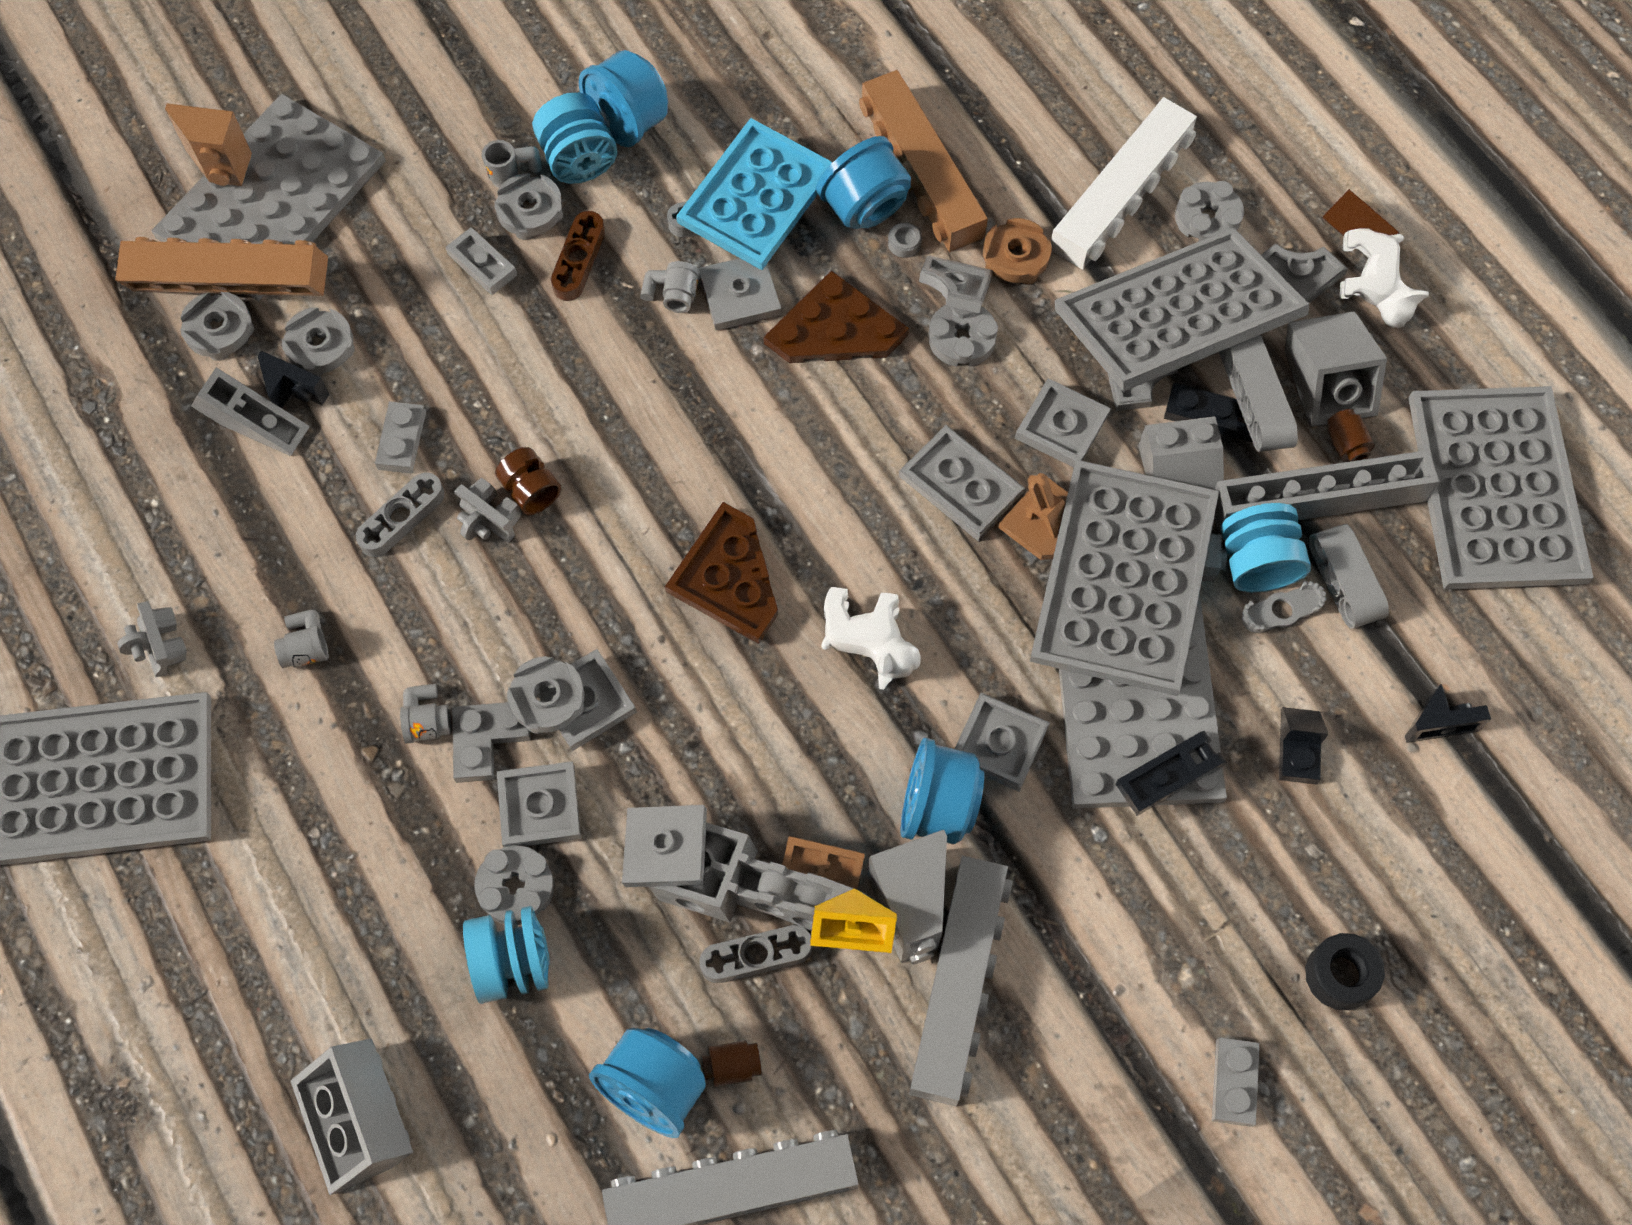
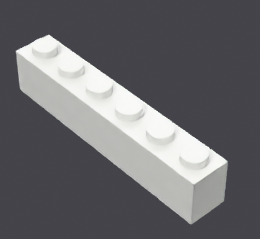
(1123, 183)

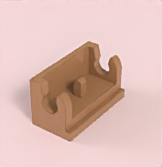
(825, 861)

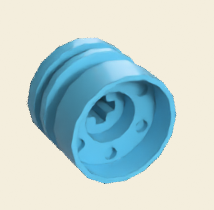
(574, 138)
(1265, 547)
(505, 954)

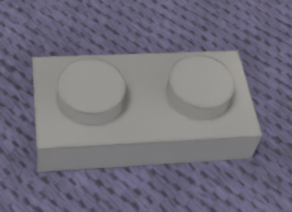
(481, 261)
(400, 437)
(1235, 1082)

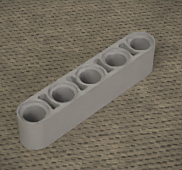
(1260, 395)

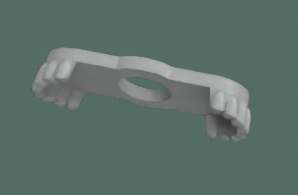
(1303, 601)

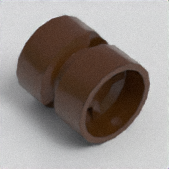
(528, 480)

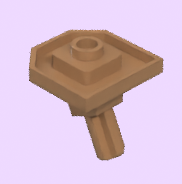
(1037, 517)

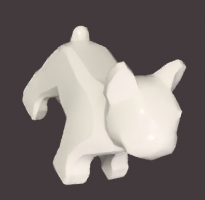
(1380, 278)
(870, 635)

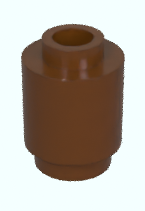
(1350, 436)
(731, 1063)

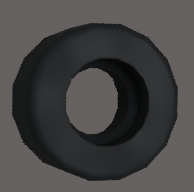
(1362, 955)

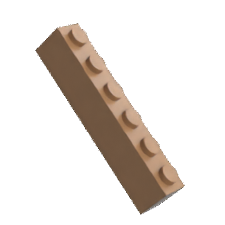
(934, 176)
(222, 267)

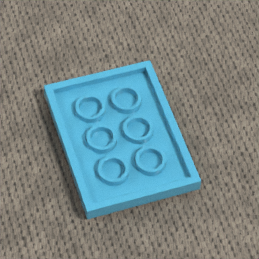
(754, 194)

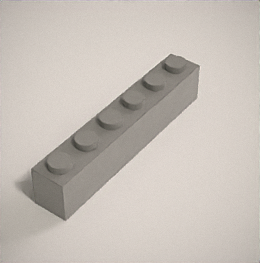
(1334, 487)
(959, 982)
(736, 1186)

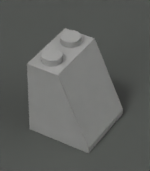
(1335, 366)
(912, 885)

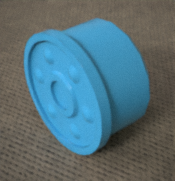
(627, 94)
(865, 183)
(942, 793)
(651, 1080)

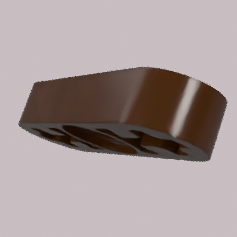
(579, 269)

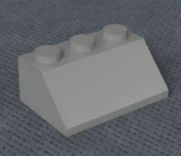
(351, 1115)

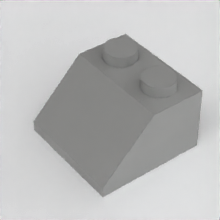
(1184, 451)

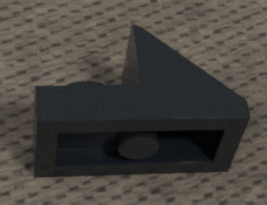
(287, 379)
(1439, 721)
(1300, 745)

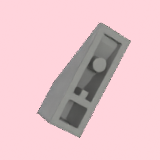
(248, 413)

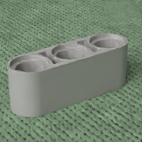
(1348, 576)

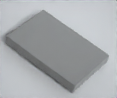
(962, 483)

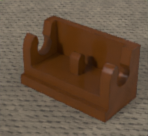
(1354, 213)

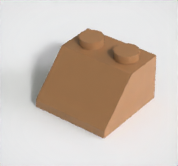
(212, 142)

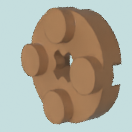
(1012, 267)

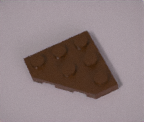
(835, 325)
(728, 575)

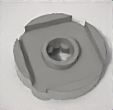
(1212, 196)
(531, 221)
(221, 341)
(962, 350)
(323, 357)
(542, 715)
(501, 867)

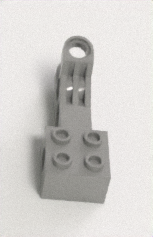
(737, 878)

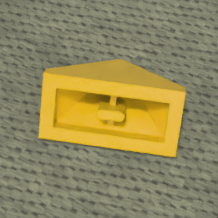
(853, 923)

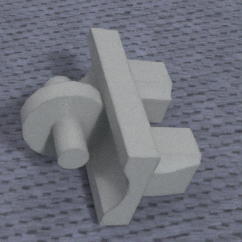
(476, 503)
(152, 624)

